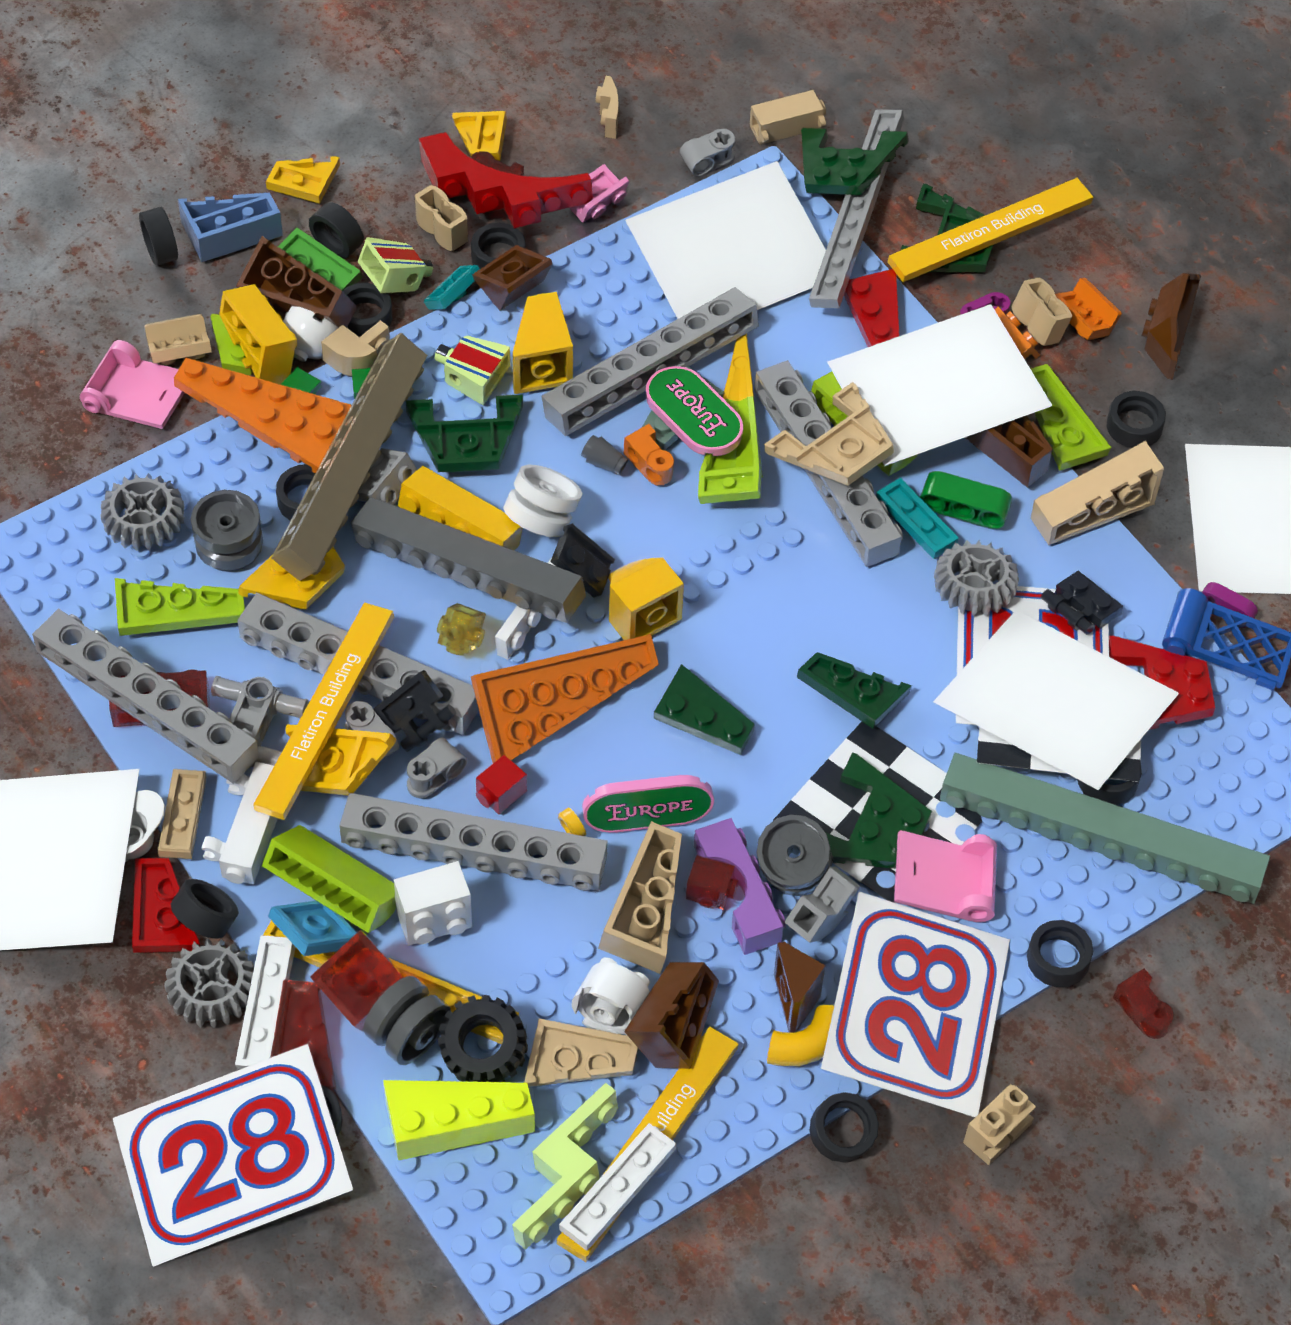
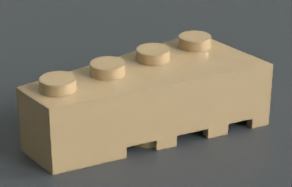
(1099, 495)
(643, 909)

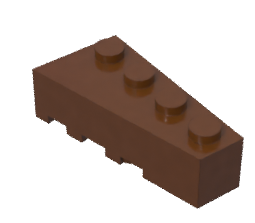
(293, 284)

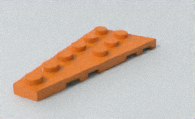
(270, 411)
(542, 696)

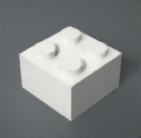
(433, 903)

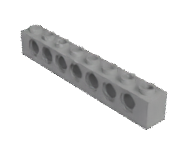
(629, 370)
(853, 506)
(322, 638)
(229, 759)
(461, 829)

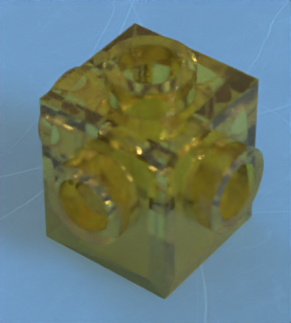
(461, 629)

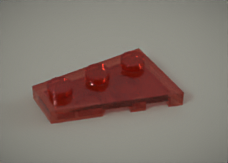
(302, 1023)

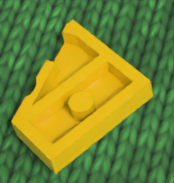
(482, 131)
(303, 178)

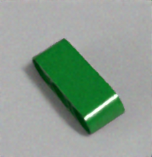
(966, 499)

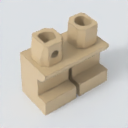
(999, 1124)

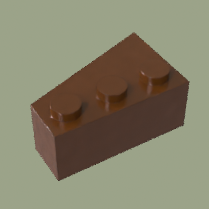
(1017, 448)
(674, 1015)

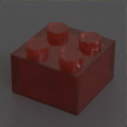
(356, 977)

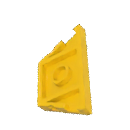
(283, 587)
(346, 760)

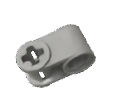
(708, 154)
(362, 717)
(434, 768)

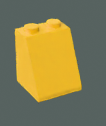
(542, 346)

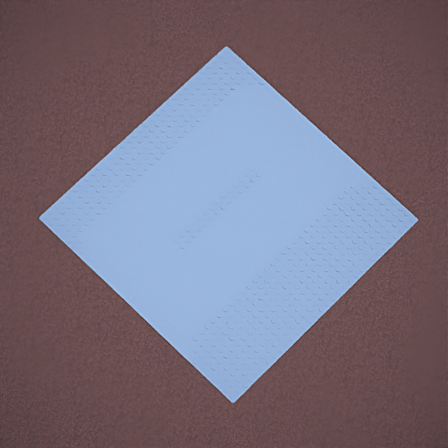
(759, 599)

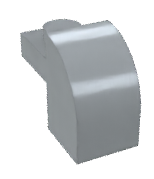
(824, 909)

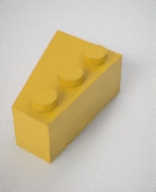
(260, 332)

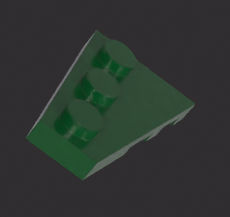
(858, 693)
(703, 713)

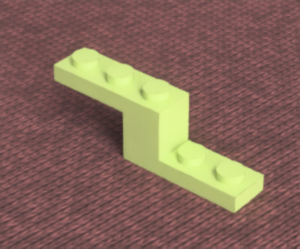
(566, 1166)

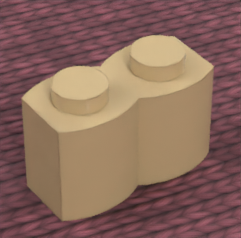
(441, 218)
(1041, 311)

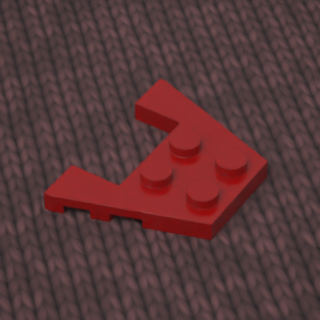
(1178, 672)

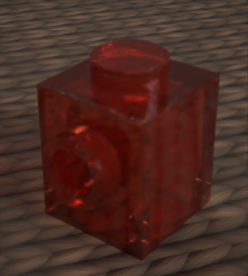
(711, 883)

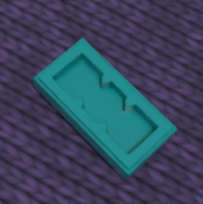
(452, 288)

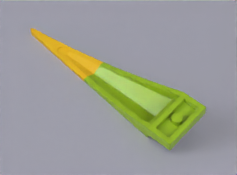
(739, 472)

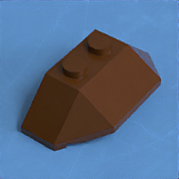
(1170, 321)

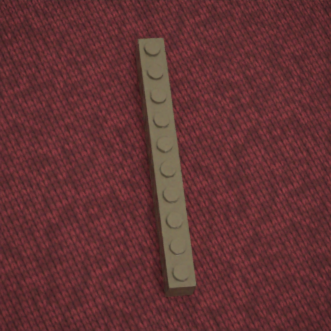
(350, 458)

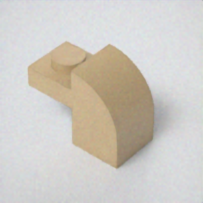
(347, 351)

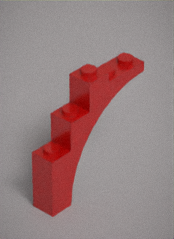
(492, 189)

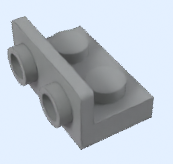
(387, 476)

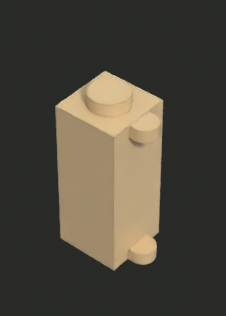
(787, 116)

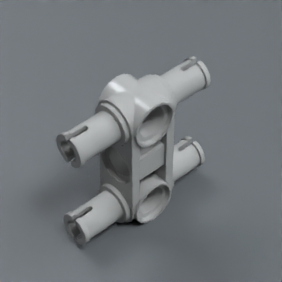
(257, 713)

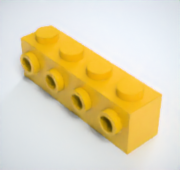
(451, 505)

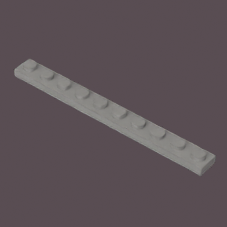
(851, 223)

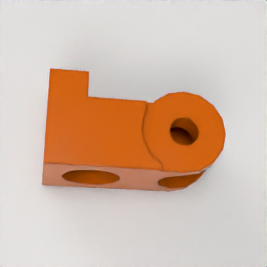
(648, 457)

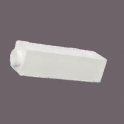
(249, 834)

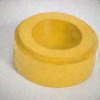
(571, 822)

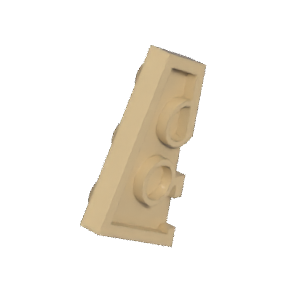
(577, 1054)

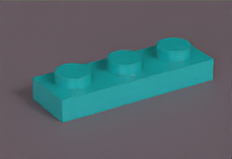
(917, 518)

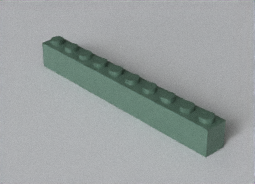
(1104, 828)

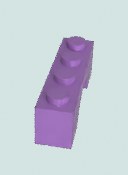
(755, 920)

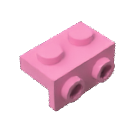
(605, 190)

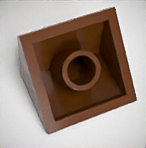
(512, 275)
(798, 983)

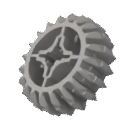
(143, 503)
(978, 568)
(208, 971)

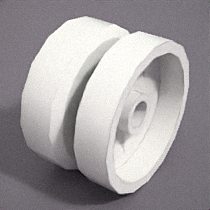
(542, 500)

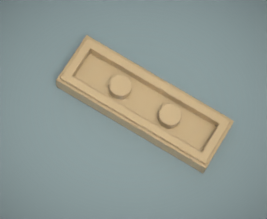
(182, 814)

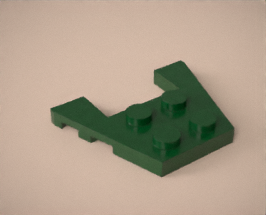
(845, 170)
(953, 217)
(466, 443)
(883, 816)

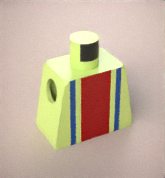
(393, 265)
(474, 366)

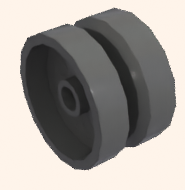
(227, 529)
(794, 835)
(406, 1020)

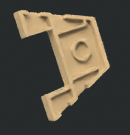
(844, 450)

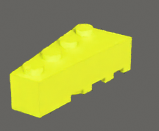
(455, 1114)

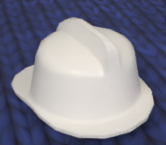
(146, 817)

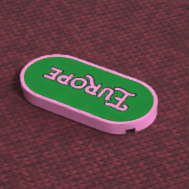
(694, 411)
(638, 802)

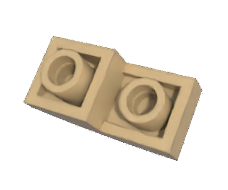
(608, 100)

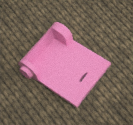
(132, 388)
(947, 875)

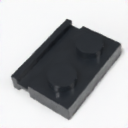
(583, 557)

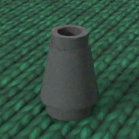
(603, 455)

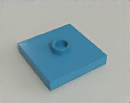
(312, 927)

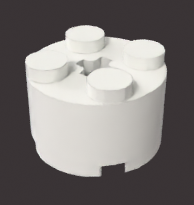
(610, 996)

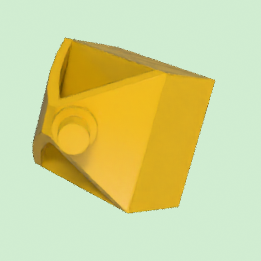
(644, 598)

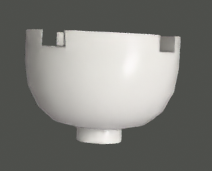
(308, 332)

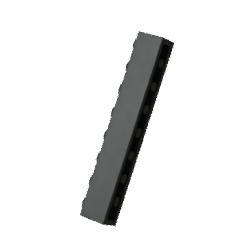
(469, 560)

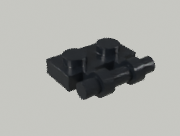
(1087, 598)
(410, 701)

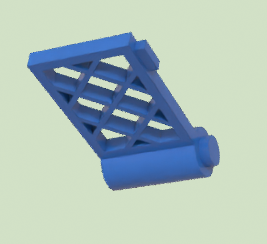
(1188, 630)

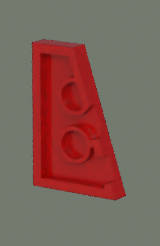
(874, 306)
(153, 920)

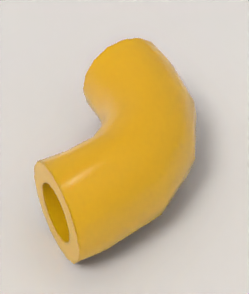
(801, 1046)

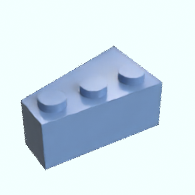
(229, 224)

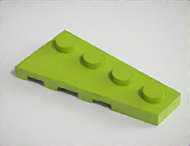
(1066, 424)
(165, 608)

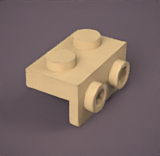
(177, 339)

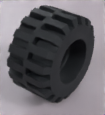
(475, 1014)

